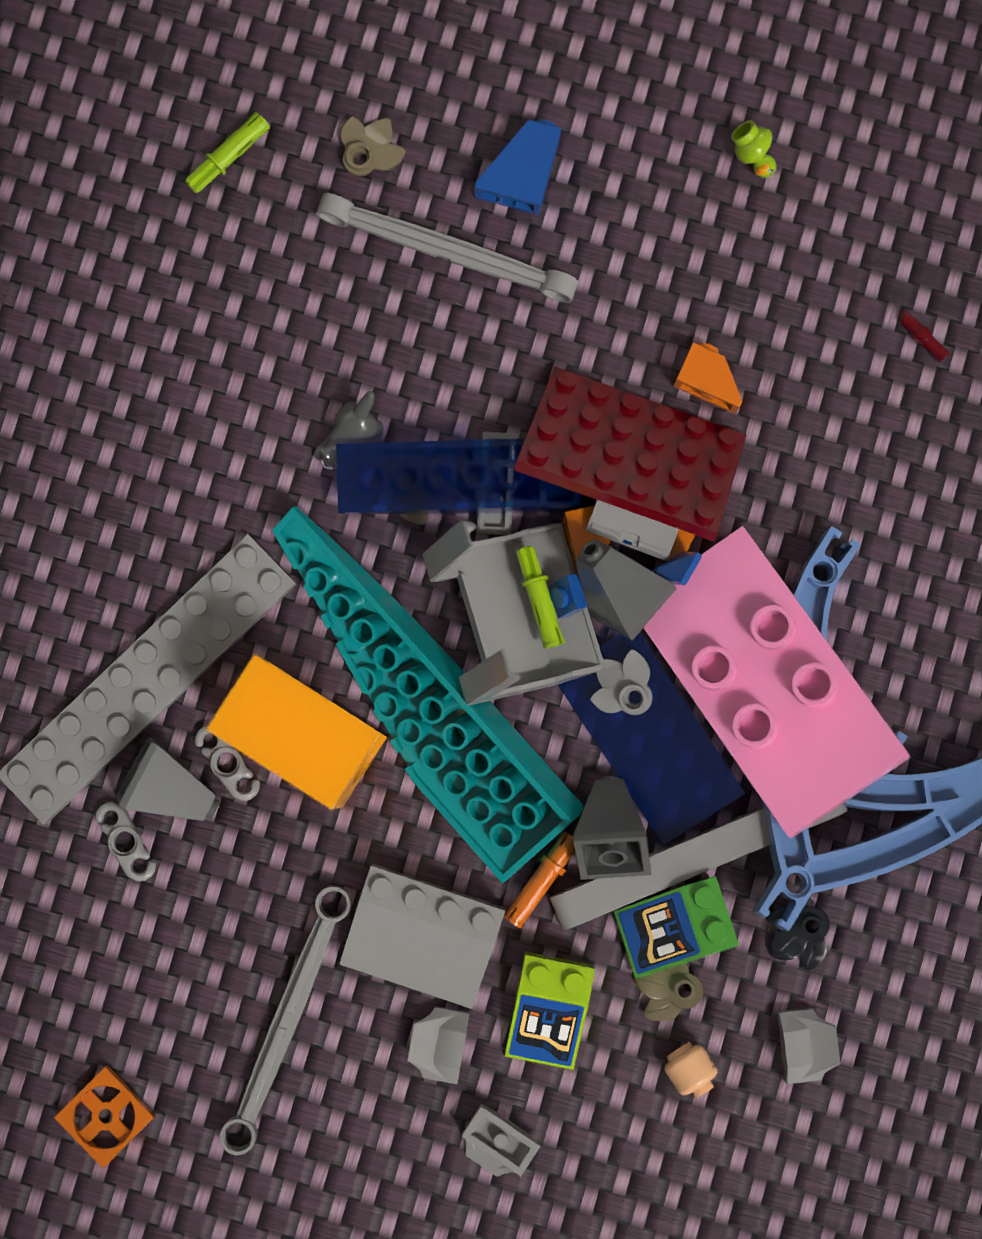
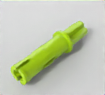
(227, 152)
(540, 598)

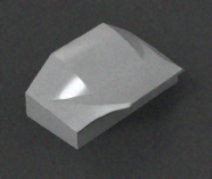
(439, 1044)
(807, 1045)
(498, 1143)

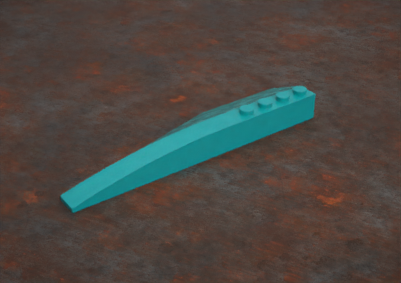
(455, 753)

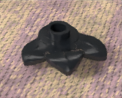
(800, 940)

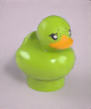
(751, 148)

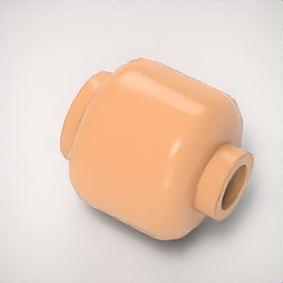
(691, 1070)

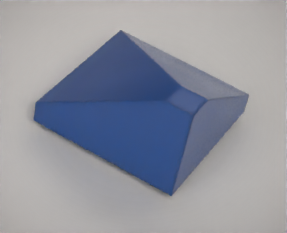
(679, 568)

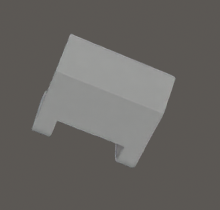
(503, 613)

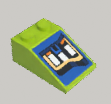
(549, 1010)

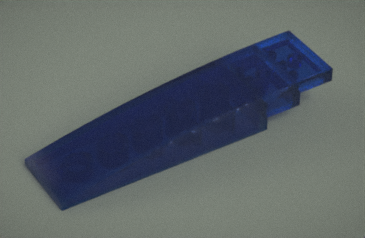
(443, 479)

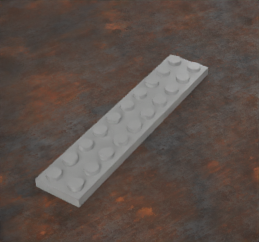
(146, 680)

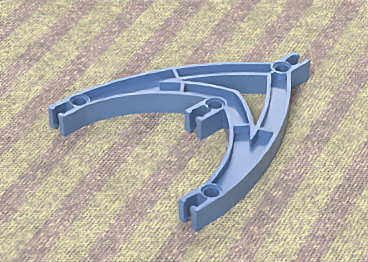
(948, 796)

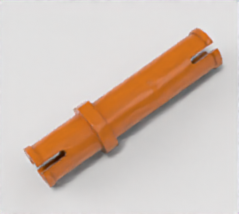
(541, 880)

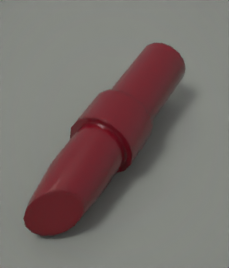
(923, 335)

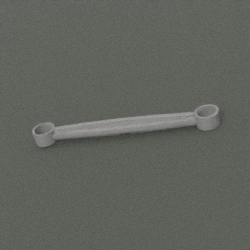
(551, 283)
(285, 1021)

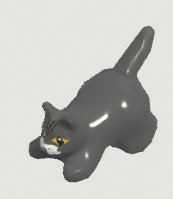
(351, 425)

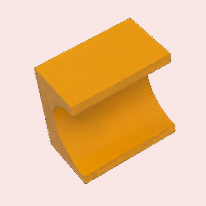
(296, 733)

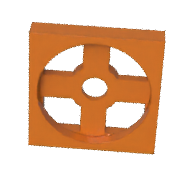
(87, 1096)

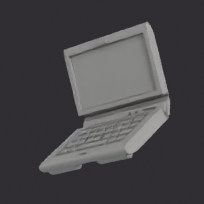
(644, 533)

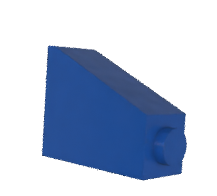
(522, 169)

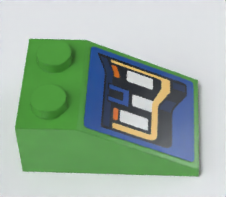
(676, 927)

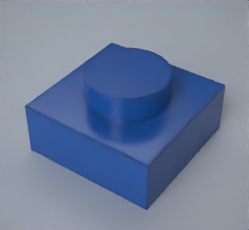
(567, 596)

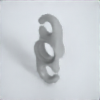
(228, 779)
(125, 859)

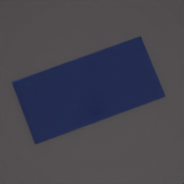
(659, 753)

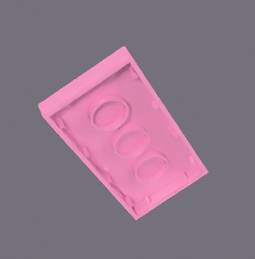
(772, 685)

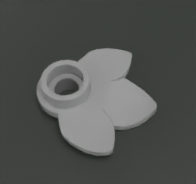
(619, 681)

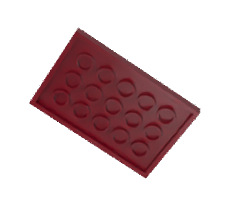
(632, 453)

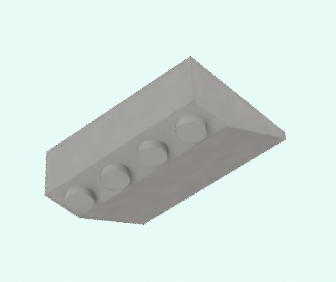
(422, 936)

